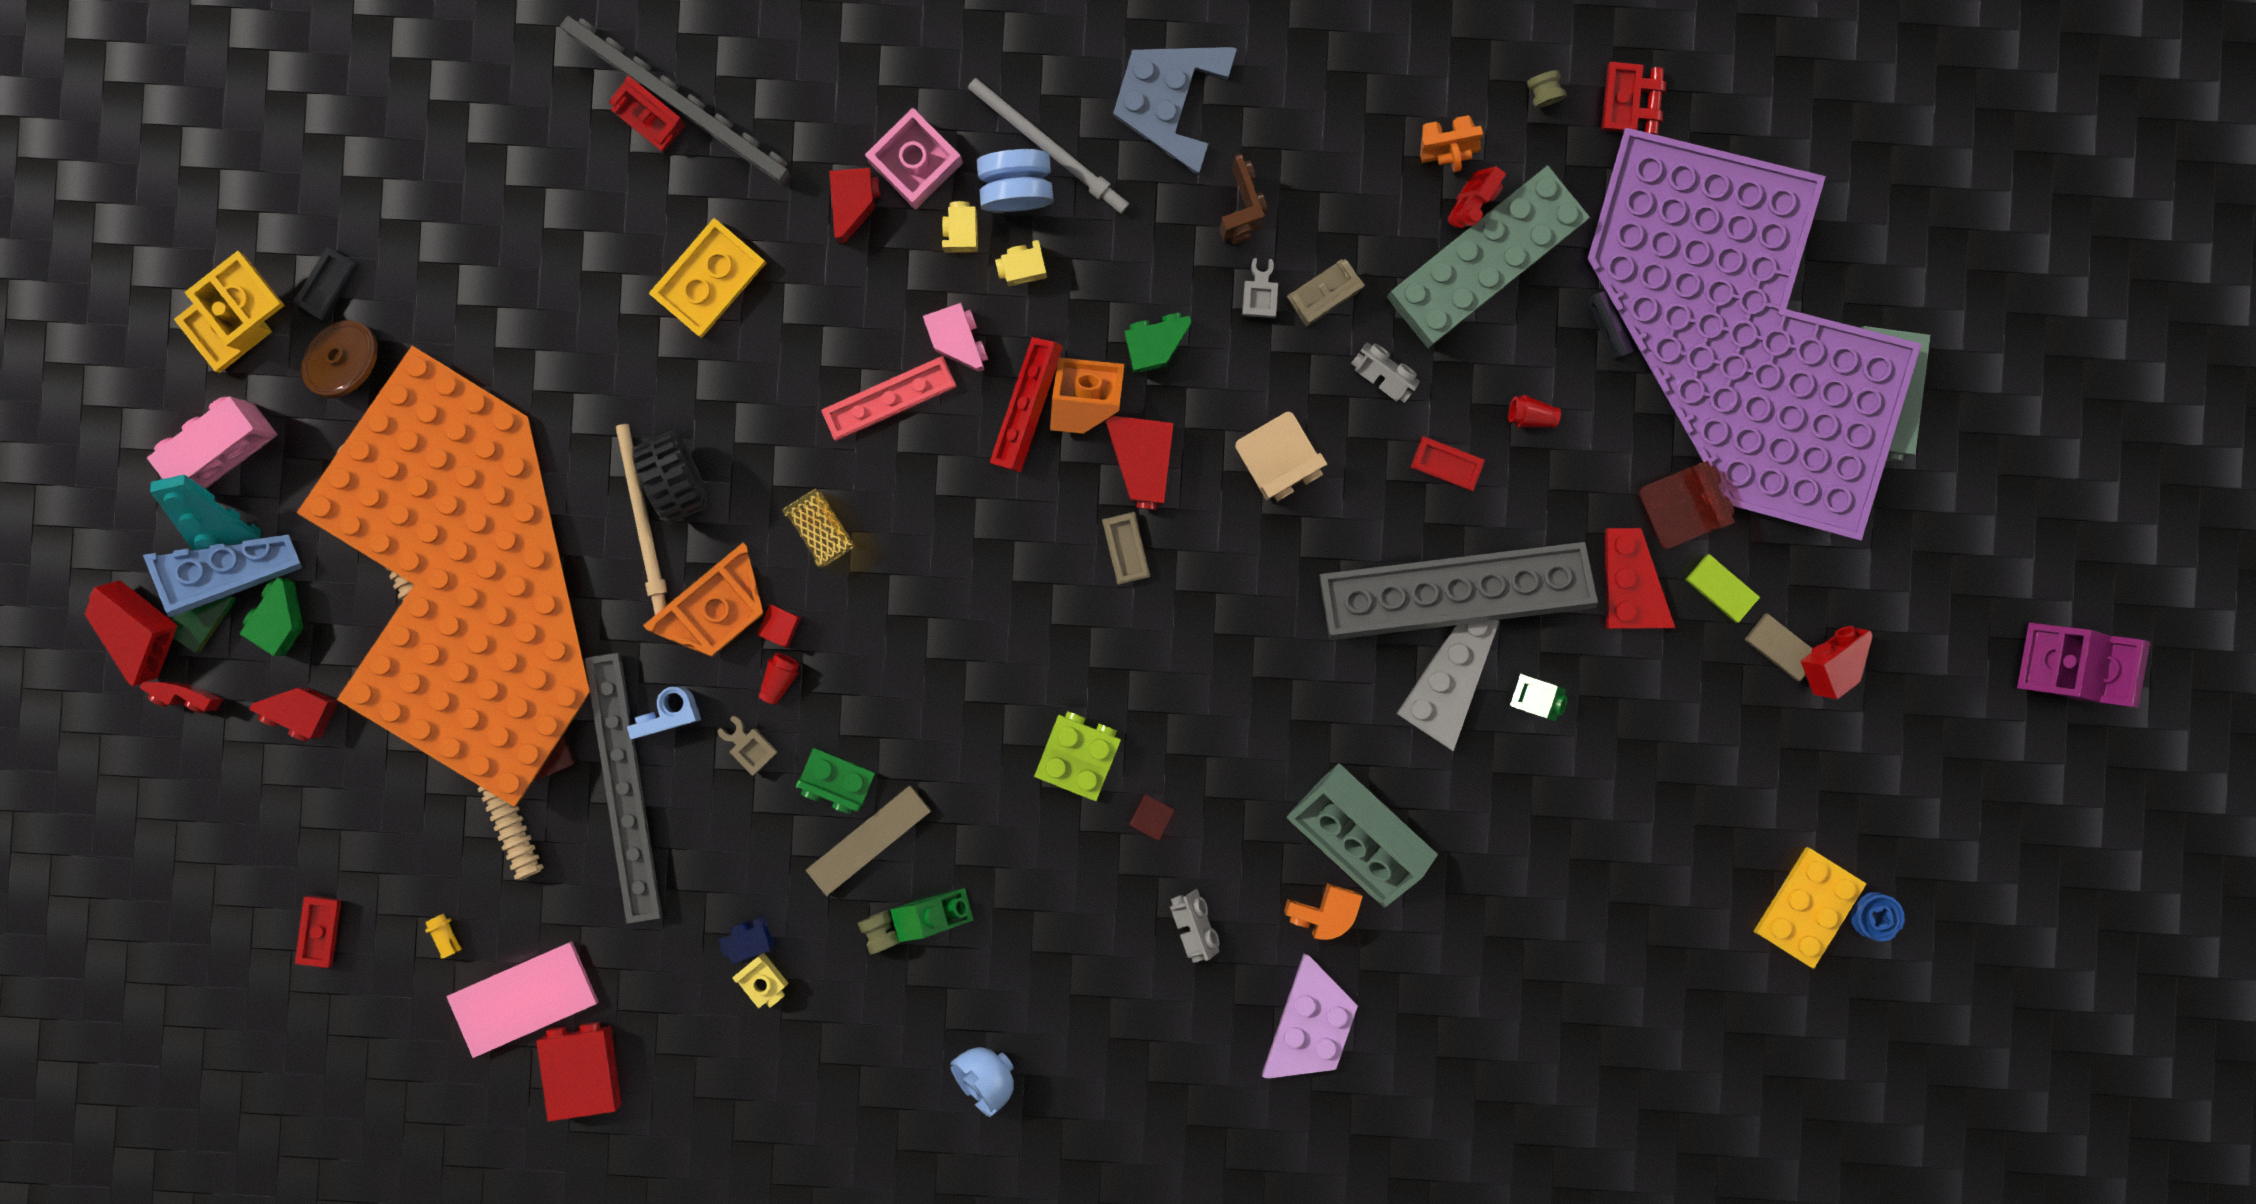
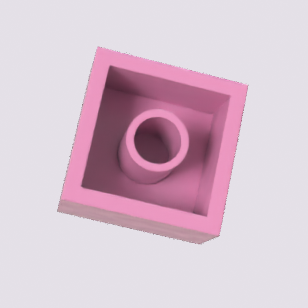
(914, 158)

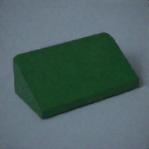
(199, 624)

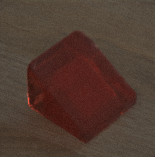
(1151, 817)

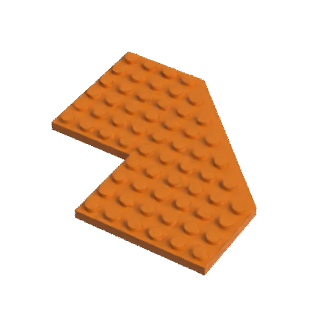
(486, 641)

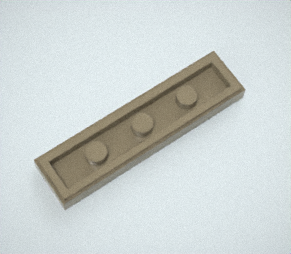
(868, 840)

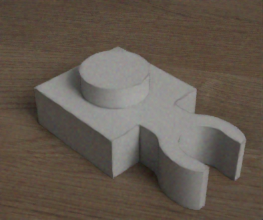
(1260, 295)

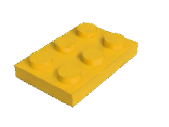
(707, 278)
(1809, 907)

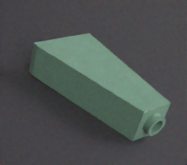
(1907, 428)

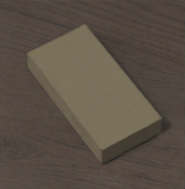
(1126, 548)
(1779, 646)

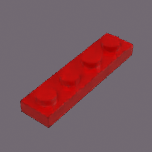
(1026, 404)

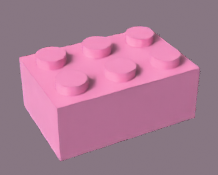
(213, 442)

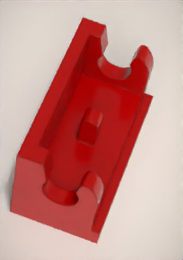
(646, 114)

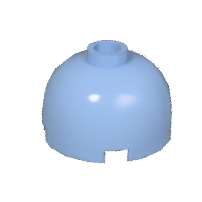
(985, 1078)

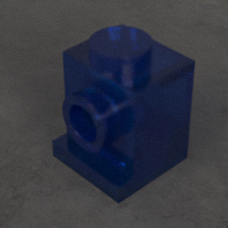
(747, 940)

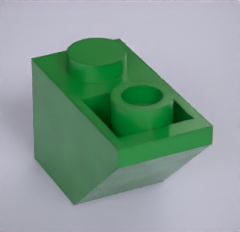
(1155, 344)
(276, 619)
(931, 915)

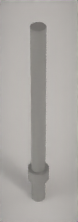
(1097, 185)

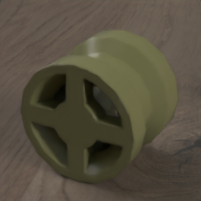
(1546, 88)

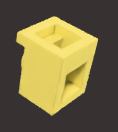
(960, 228)
(1021, 265)
(762, 969)

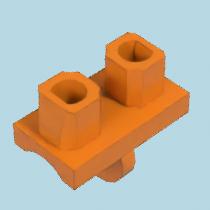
(1451, 146)

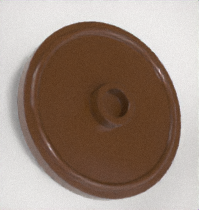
(339, 359)

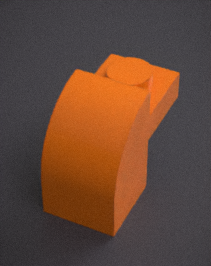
(1335, 914)

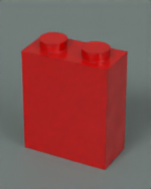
(579, 1071)

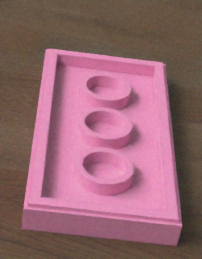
(522, 999)

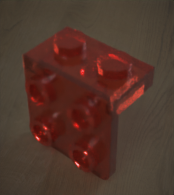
(1687, 504)

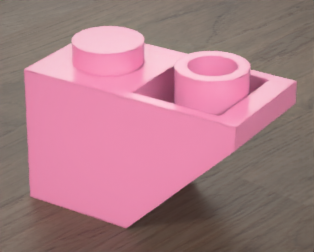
(953, 337)

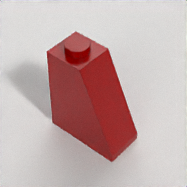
(1143, 457)
(130, 630)

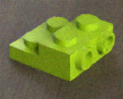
(1078, 756)

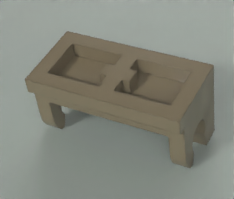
(1325, 292)

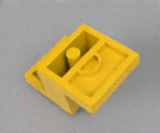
(228, 311)

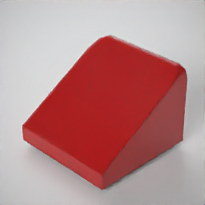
(779, 626)

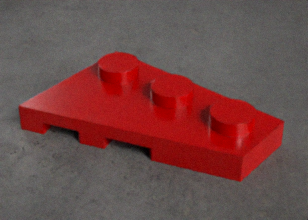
(1632, 583)

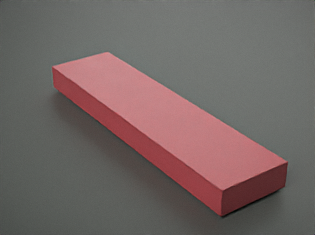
(888, 398)

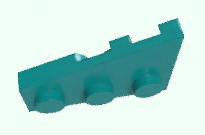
(198, 516)

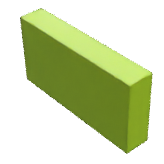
(1722, 588)

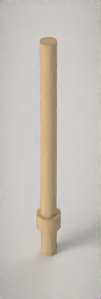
(655, 586)

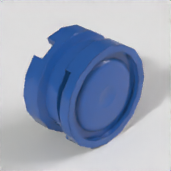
(1877, 916)

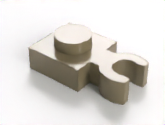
(751, 749)

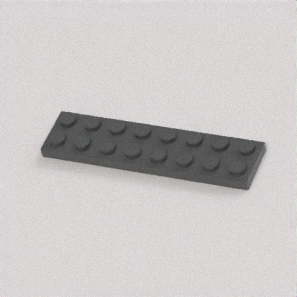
(1458, 591)

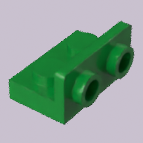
(836, 781)

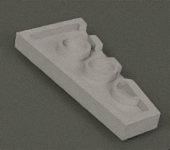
(1449, 682)

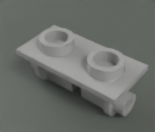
(1396, 376)
(1192, 911)

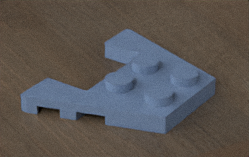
(1156, 93)

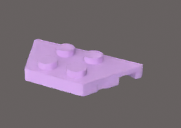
(1311, 1025)

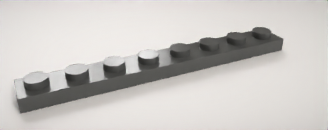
(688, 107)
(623, 788)

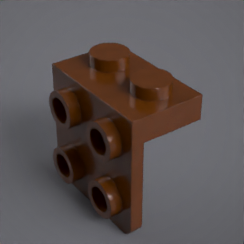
(1243, 222)

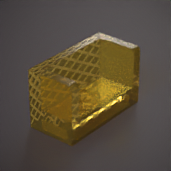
(819, 527)

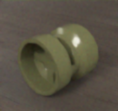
(879, 932)

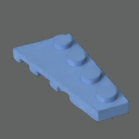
(205, 575)

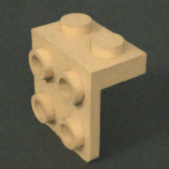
(1280, 456)

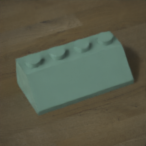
(1362, 836)

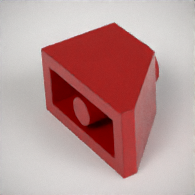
(852, 199)

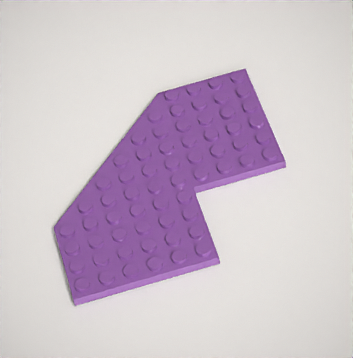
(1702, 274)

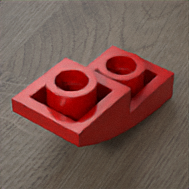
(175, 693)

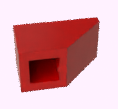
(1838, 663)
(299, 710)

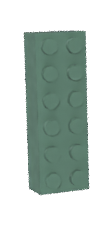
(1487, 256)

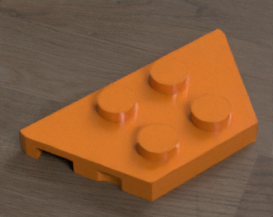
(713, 607)

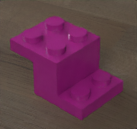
(2083, 665)

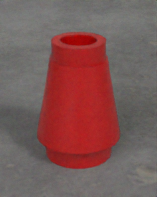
(1530, 412)
(779, 675)

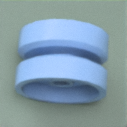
(1015, 180)

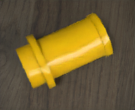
(443, 935)

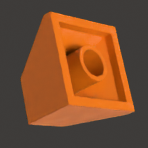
(1085, 394)

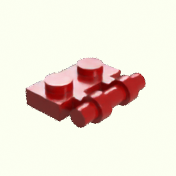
(1623, 95)
(1479, 189)

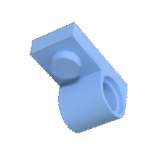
(668, 719)

